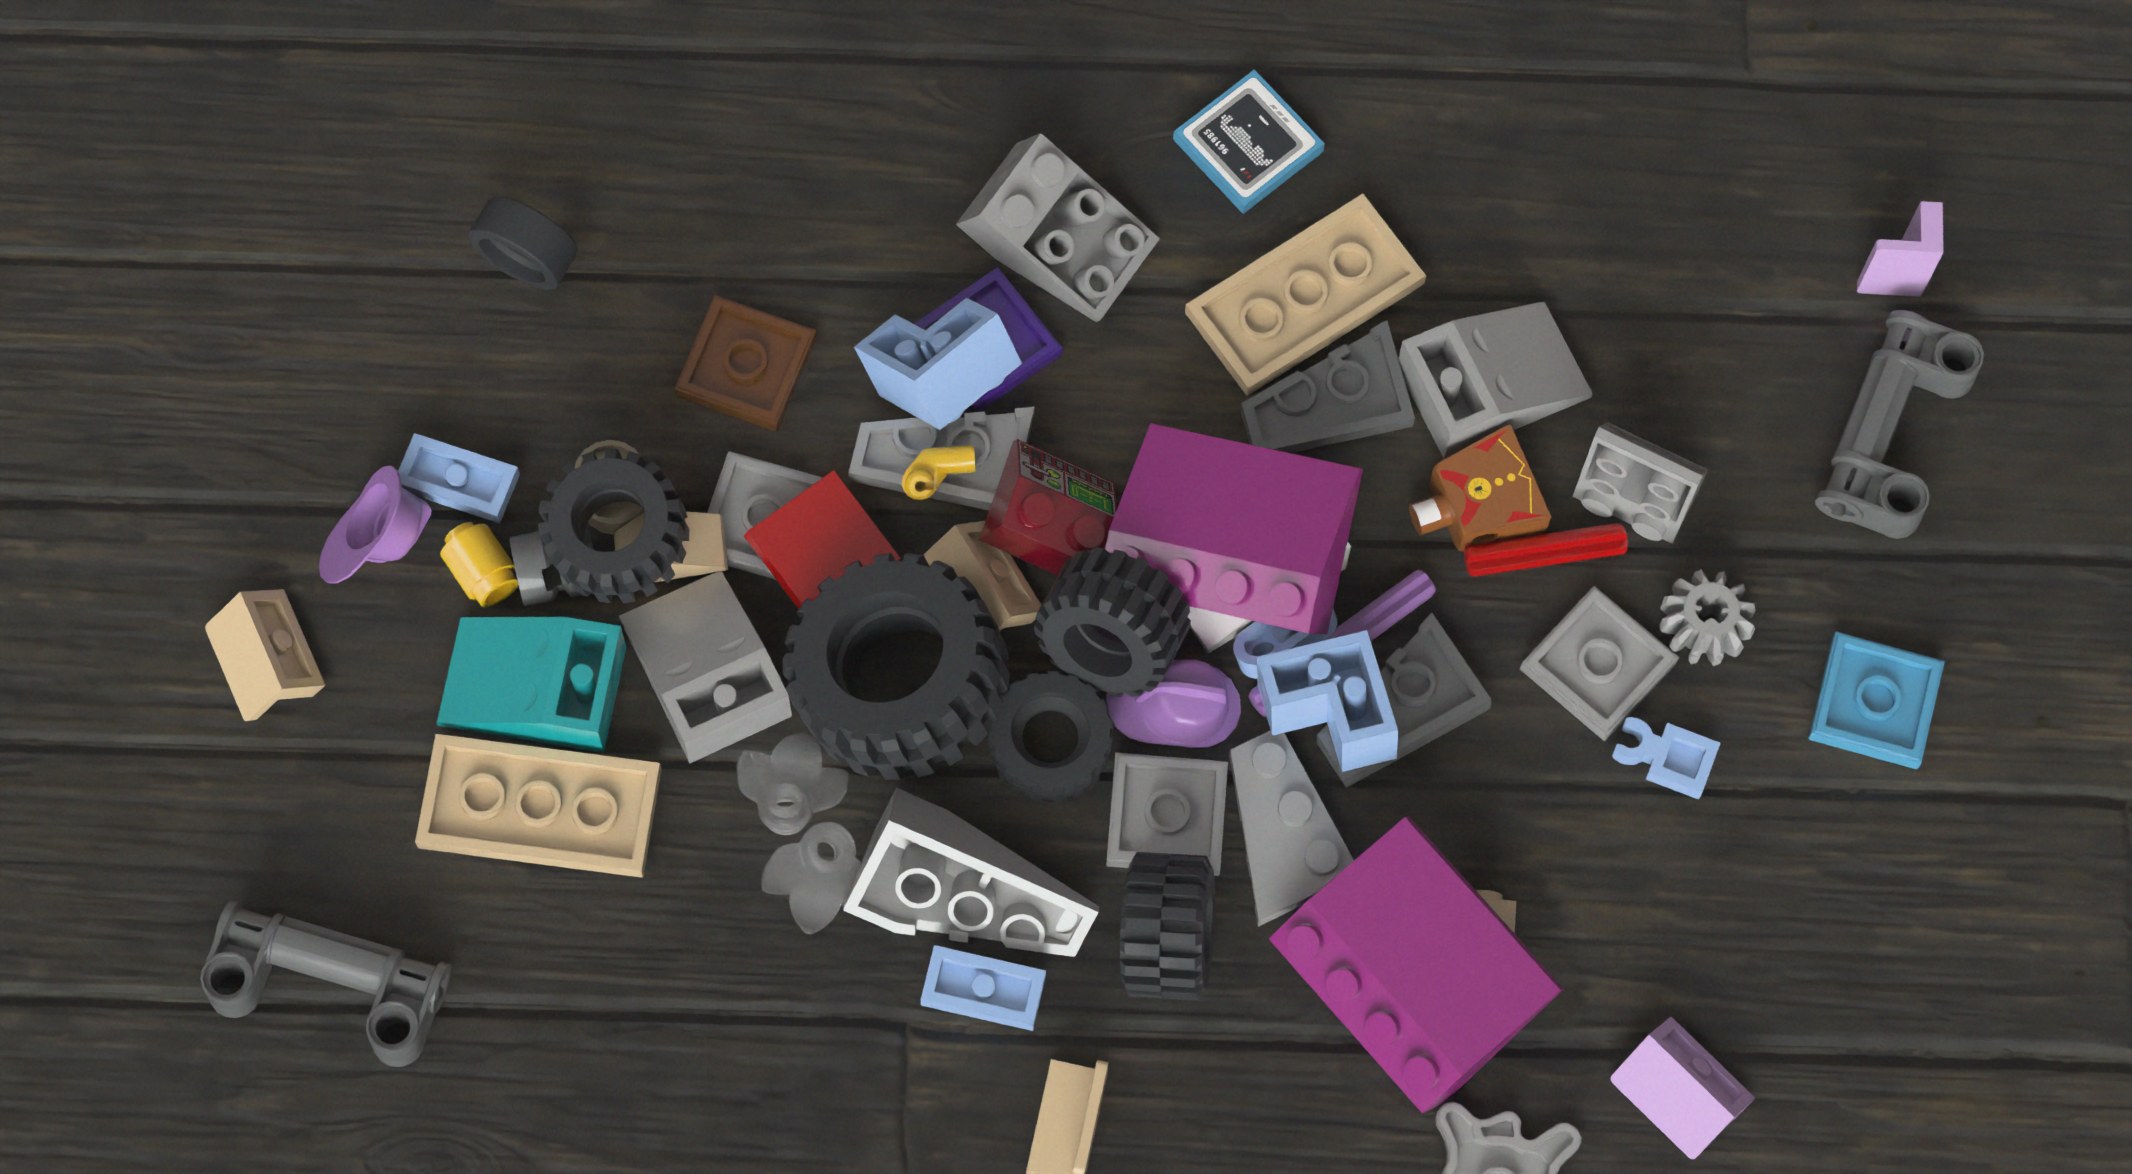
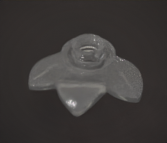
(790, 775)
(814, 885)

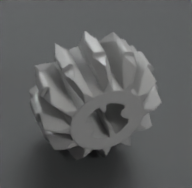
(1702, 599)

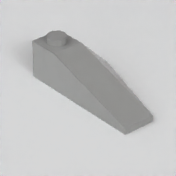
(952, 879)

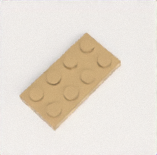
(1305, 294)
(538, 805)

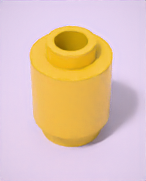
(479, 563)

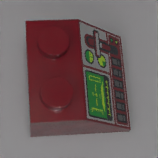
(1048, 509)

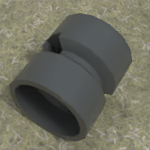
(536, 577)

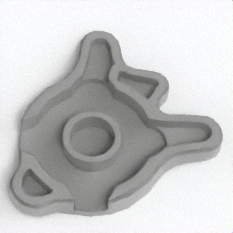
(1498, 1146)

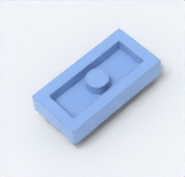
(458, 478)
(983, 987)

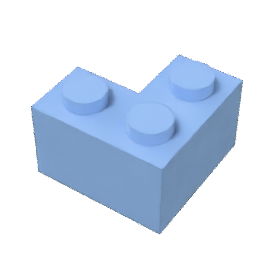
(939, 368)
(1336, 685)

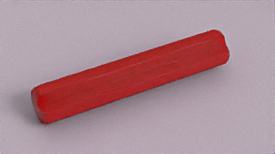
(1545, 549)

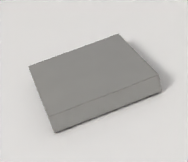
(747, 495)
(1599, 663)
(1166, 808)

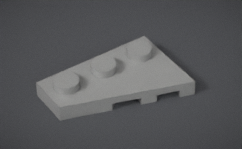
(890, 446)
(1285, 827)

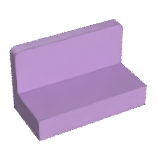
(1906, 264)
(1681, 1088)

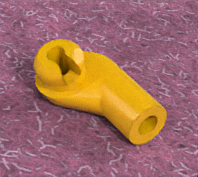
(933, 466)

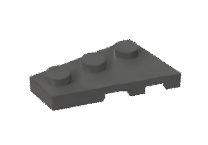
(1335, 401)
(1428, 694)

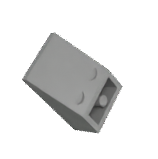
(1058, 227)
(1490, 374)
(1638, 483)
(707, 666)

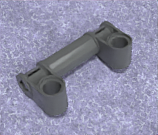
(1877, 415)
(404, 987)

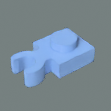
(1677, 759)

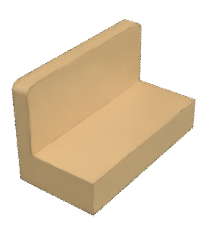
(990, 572)
(263, 651)
(1067, 1118)

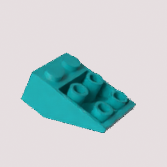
(534, 679)

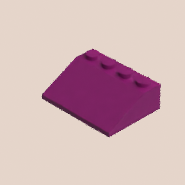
(1239, 526)
(1416, 965)

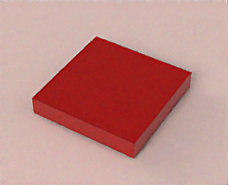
(816, 538)

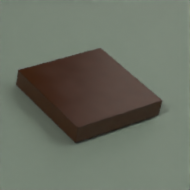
(745, 363)

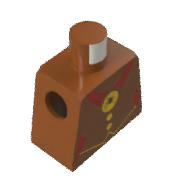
(1483, 494)

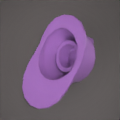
(375, 528)
(1187, 709)

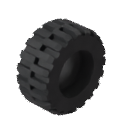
(856, 615)

